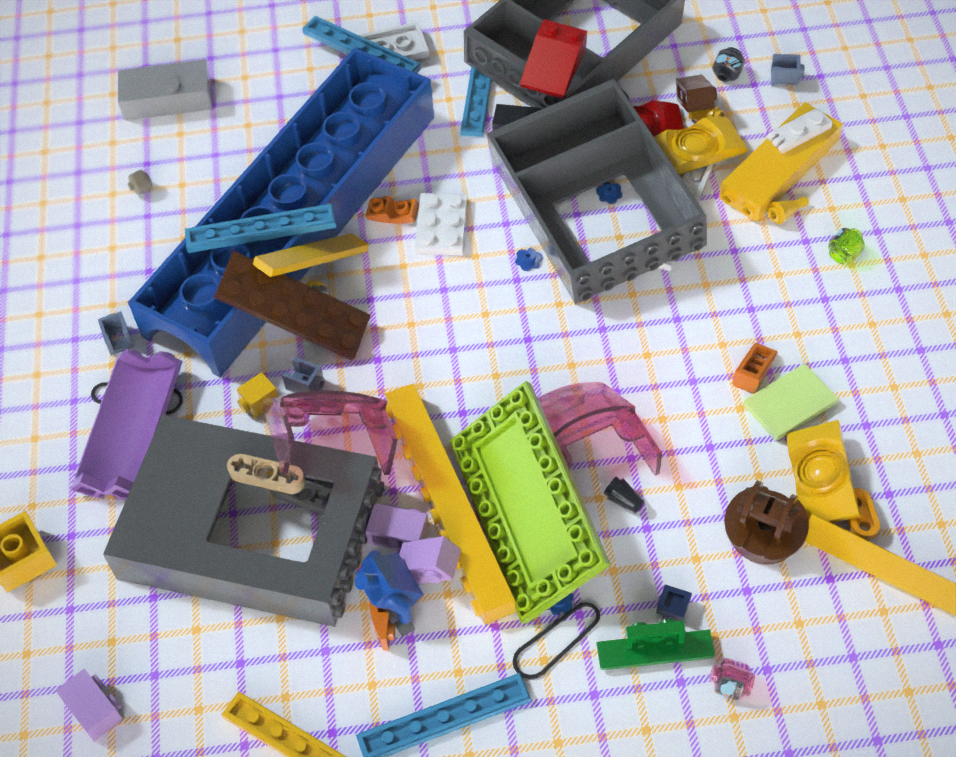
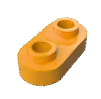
(868, 516)

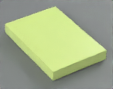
(790, 402)

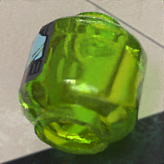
(846, 245)

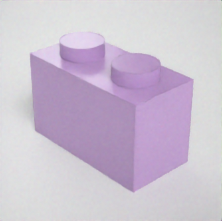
(393, 526)
(431, 559)
(89, 704)

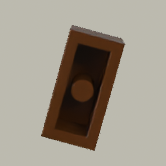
(695, 93)

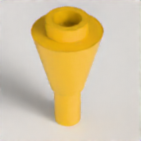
(782, 210)

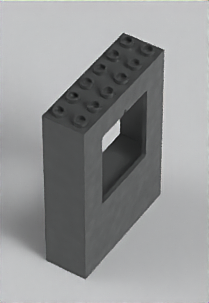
(504, 36)
(577, 149)
(177, 501)

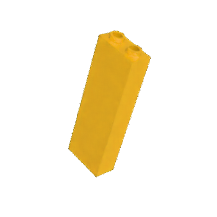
(770, 174)

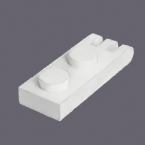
(800, 130)

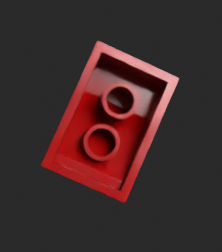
(554, 58)

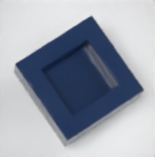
(673, 603)

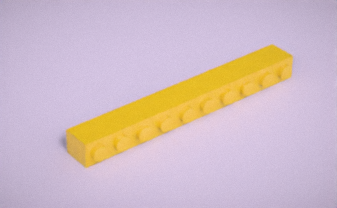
(449, 505)

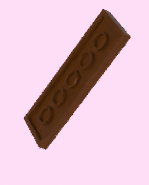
(292, 306)

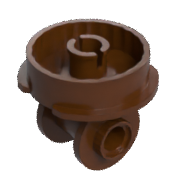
(761, 507)

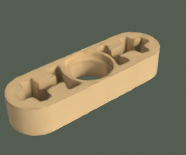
(258, 464)

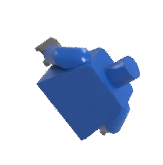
(389, 586)

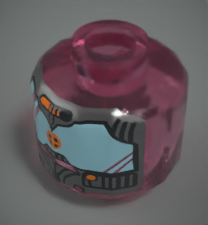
(732, 679)

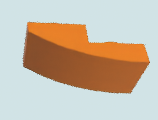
(389, 211)
(382, 624)

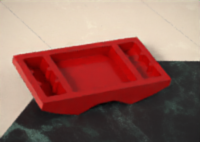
(660, 116)

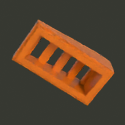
(754, 369)

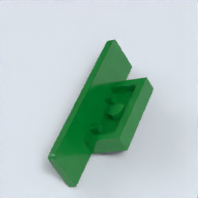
(655, 645)

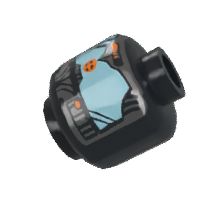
(728, 64)

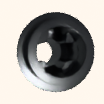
(623, 495)

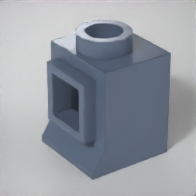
(786, 69)
(112, 325)
(304, 370)

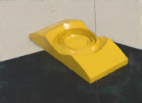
(701, 144)
(823, 472)

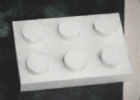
(403, 39)
(441, 224)

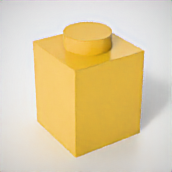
(254, 393)

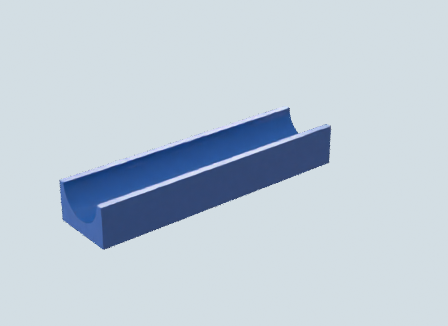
(324, 155)

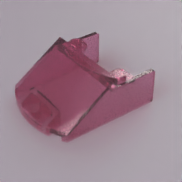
(590, 407)
(294, 410)

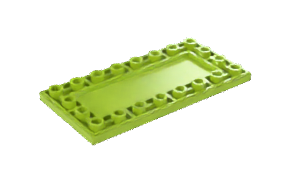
(528, 503)

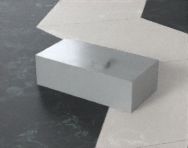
(164, 89)

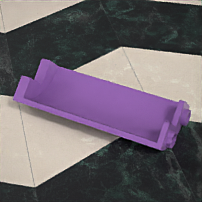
(126, 423)

